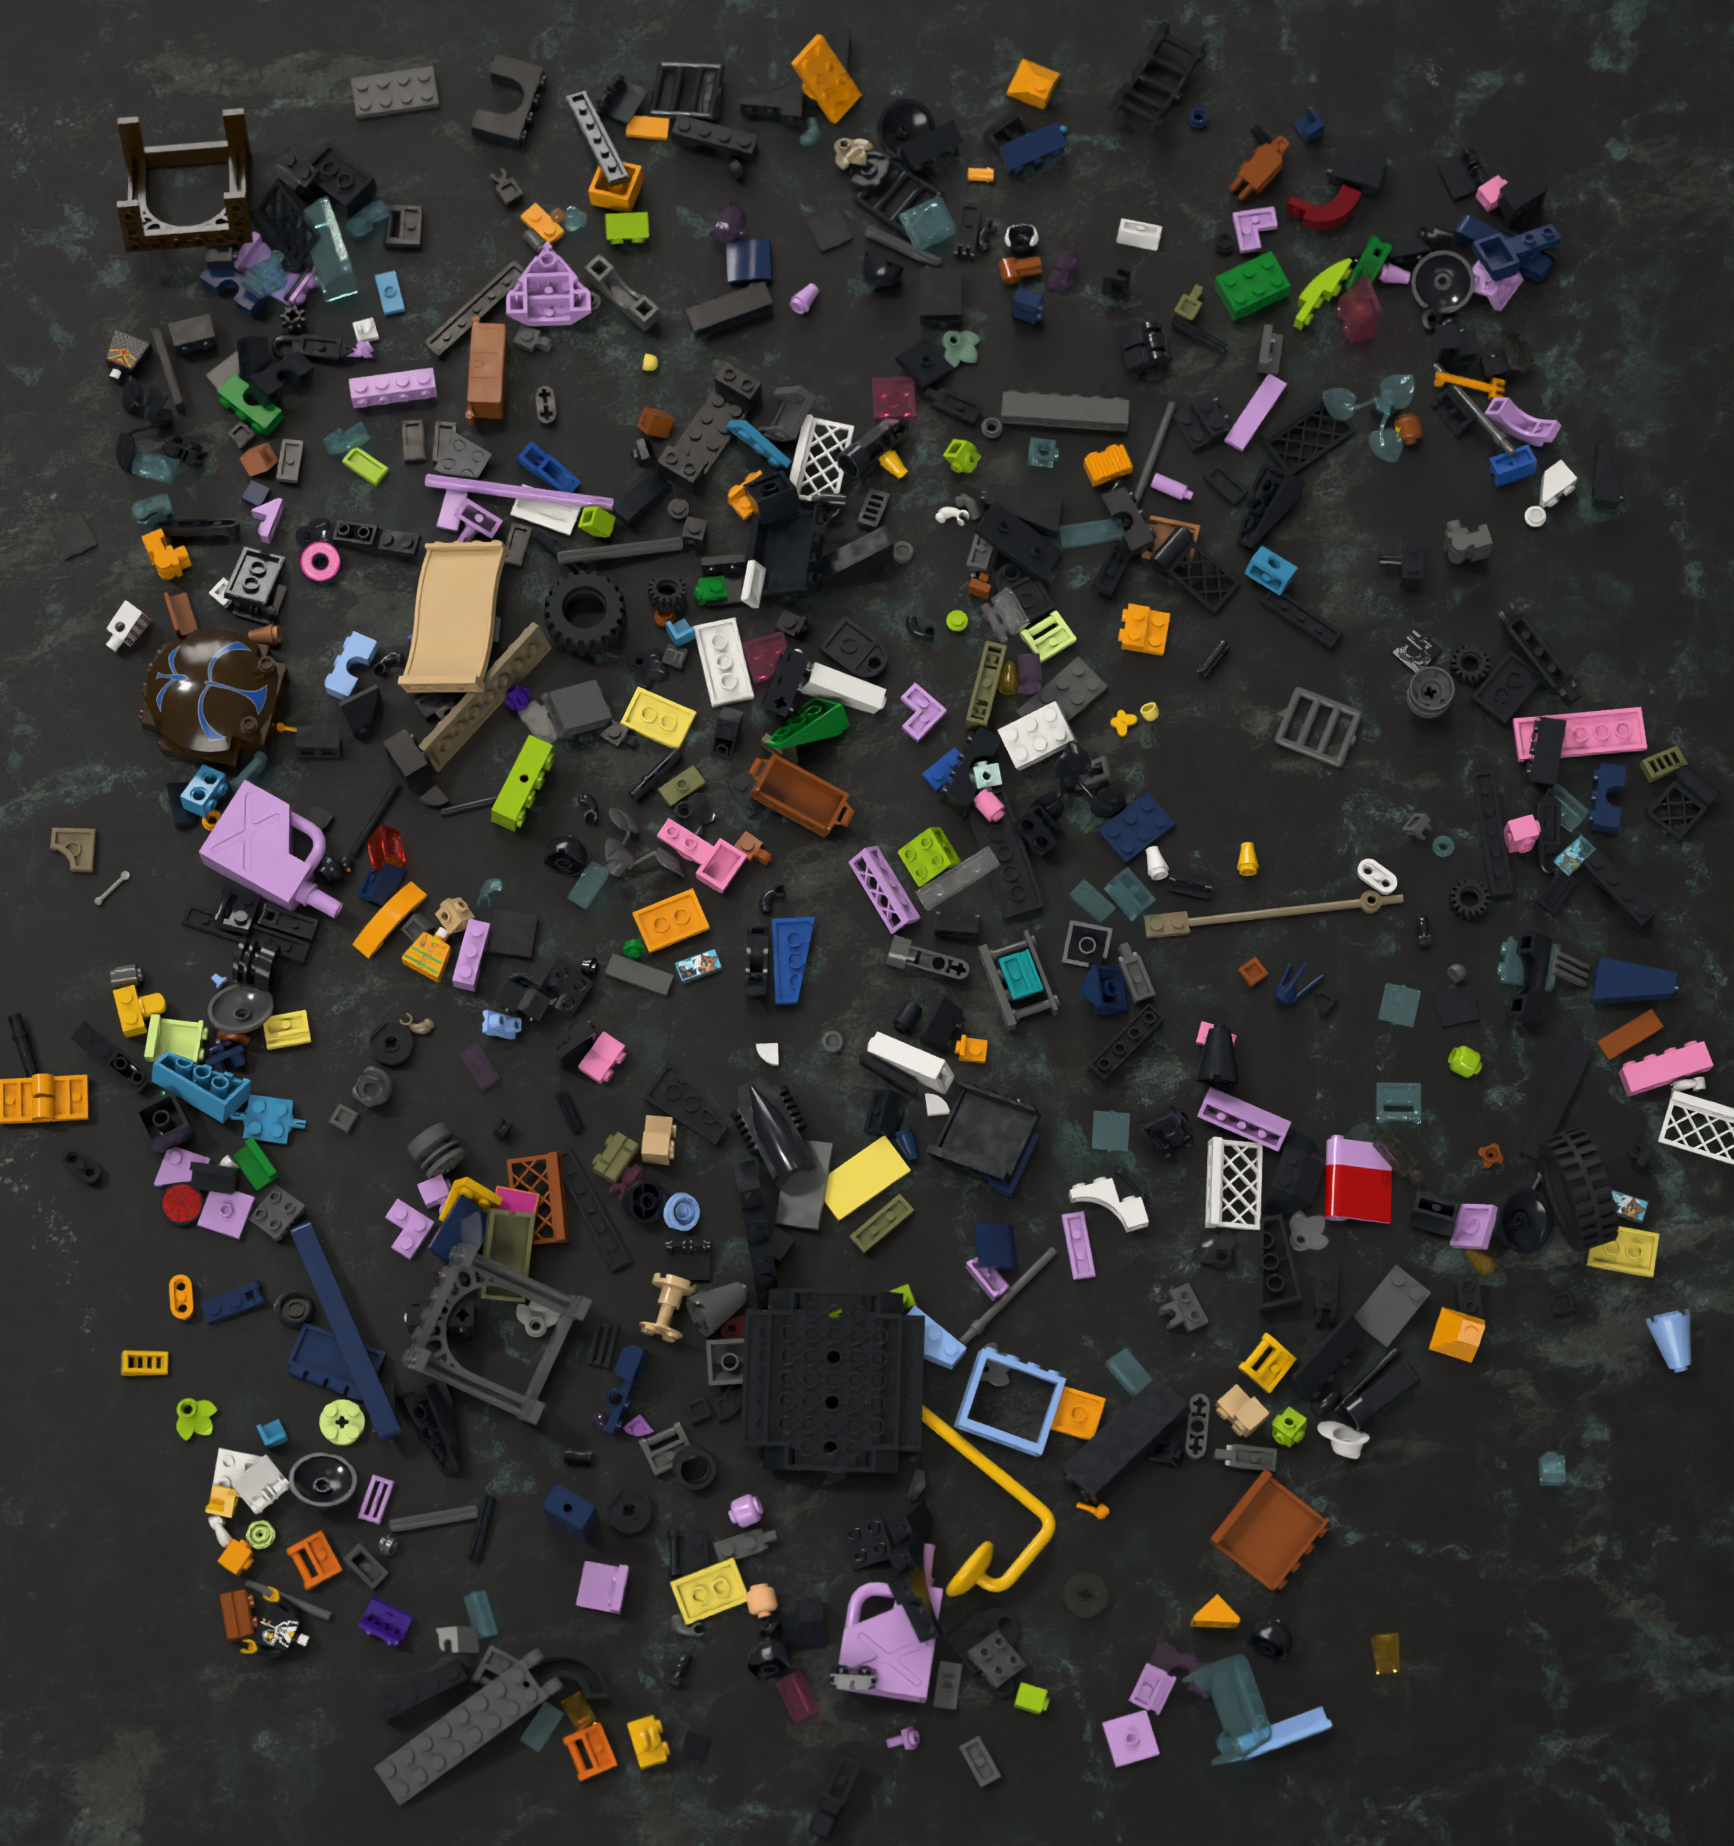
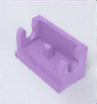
(988, 1279)

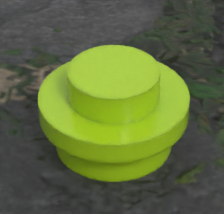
(957, 620)

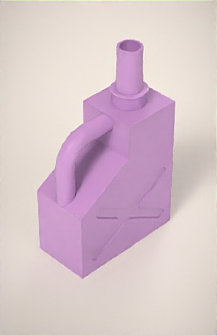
(256, 851)
(890, 1642)

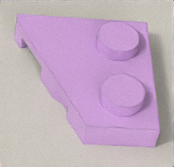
(176, 1166)

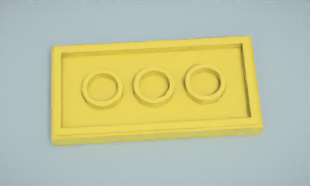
(863, 1177)

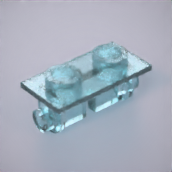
(480, 1614)

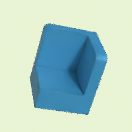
(680, 632)
(272, 1434)

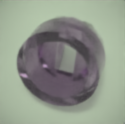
(595, 1424)

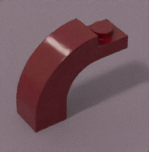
(1327, 215)

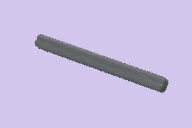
(620, 550)

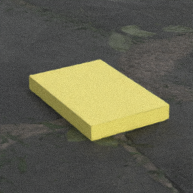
(658, 718)
(1630, 1253)
(709, 1591)

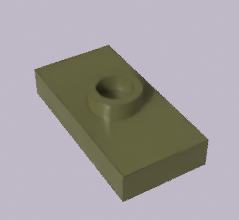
(681, 786)

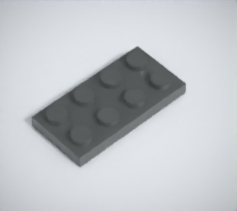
(394, 92)
(1072, 689)

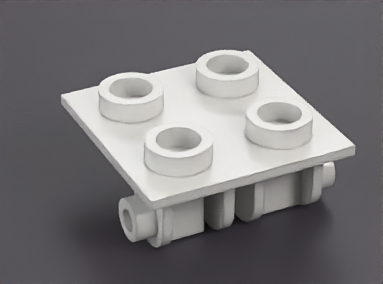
(232, 1465)
(261, 1484)

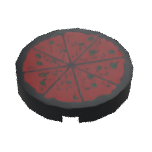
(181, 1204)

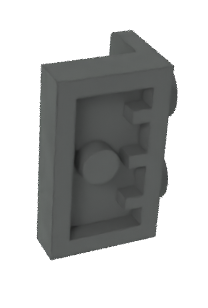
(1270, 351)

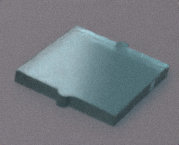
(1399, 1005)
(1110, 1131)

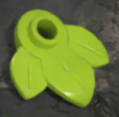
(197, 1421)

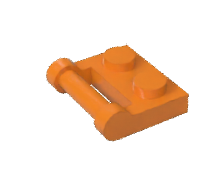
(321, 1557)
(597, 1749)

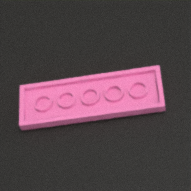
(1589, 733)

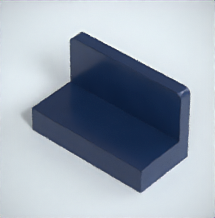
(381, 885)

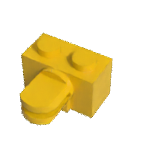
(135, 1009)
(647, 1741)

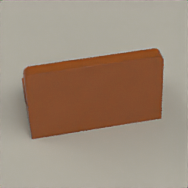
(181, 614)

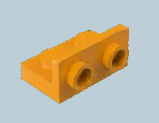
(738, 499)

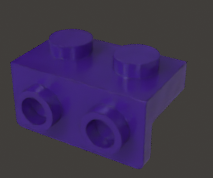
(386, 1621)

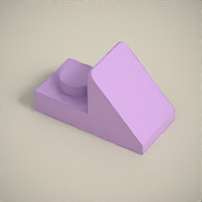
(270, 513)

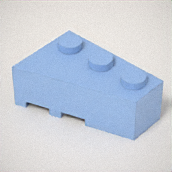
(939, 1344)

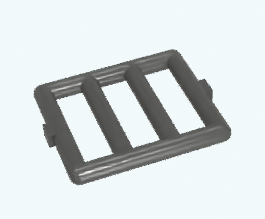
(1318, 700)

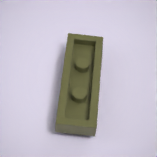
(881, 1223)

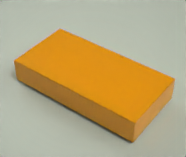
(648, 128)

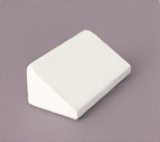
(1139, 234)

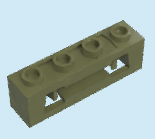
(985, 685)

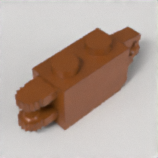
(1261, 168)

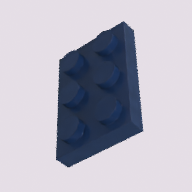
(1136, 827)

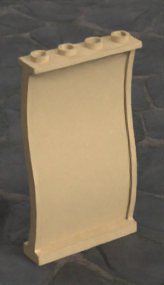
(454, 617)

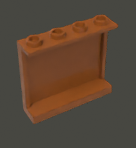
(1269, 1532)

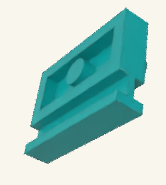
(1020, 975)

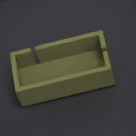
(509, 1244)

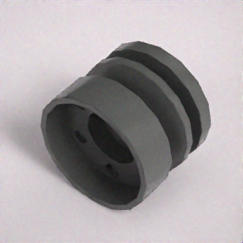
(1436, 682)
(434, 1147)

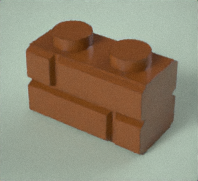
(238, 1615)

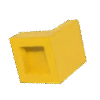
(222, 1501)

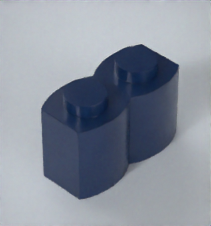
(1028, 306)

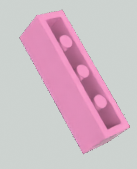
(1665, 1068)

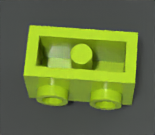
(626, 226)

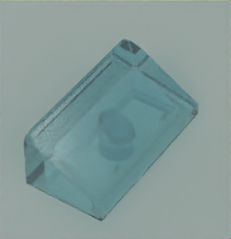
(155, 466)

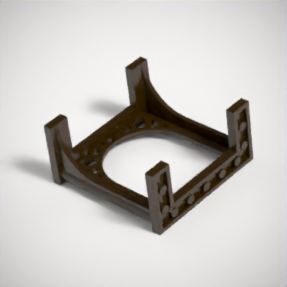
(137, 158)

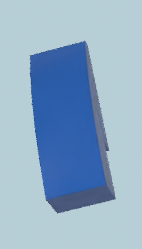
(547, 469)

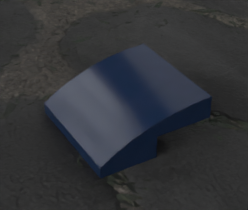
(749, 261)
(995, 1246)

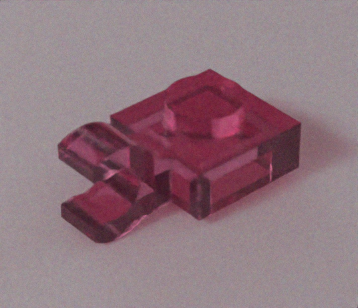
(628, 1176)

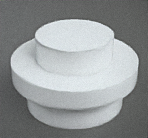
(1535, 516)

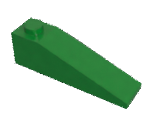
(813, 722)

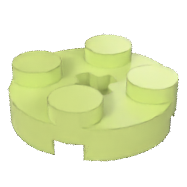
(351, 1431)

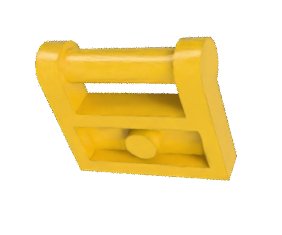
(1272, 1368)

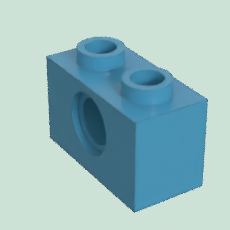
(1271, 570)

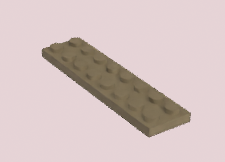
(478, 706)

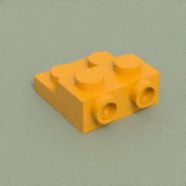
(1144, 630)

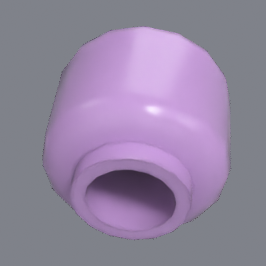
(746, 1510)

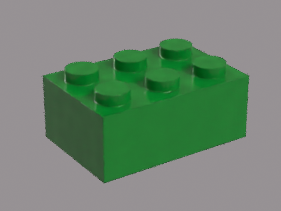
(1252, 286)

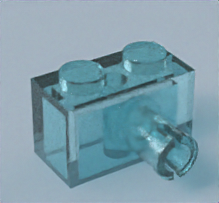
(266, 276)

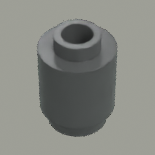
(126, 976)

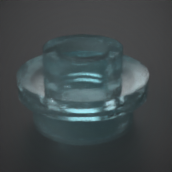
(1446, 841)

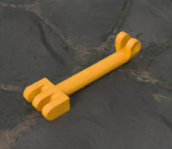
(1492, 388)

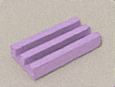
(370, 1518)

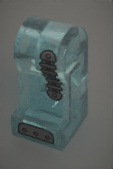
(153, 508)

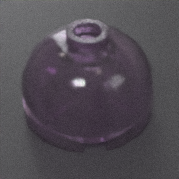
(730, 224)

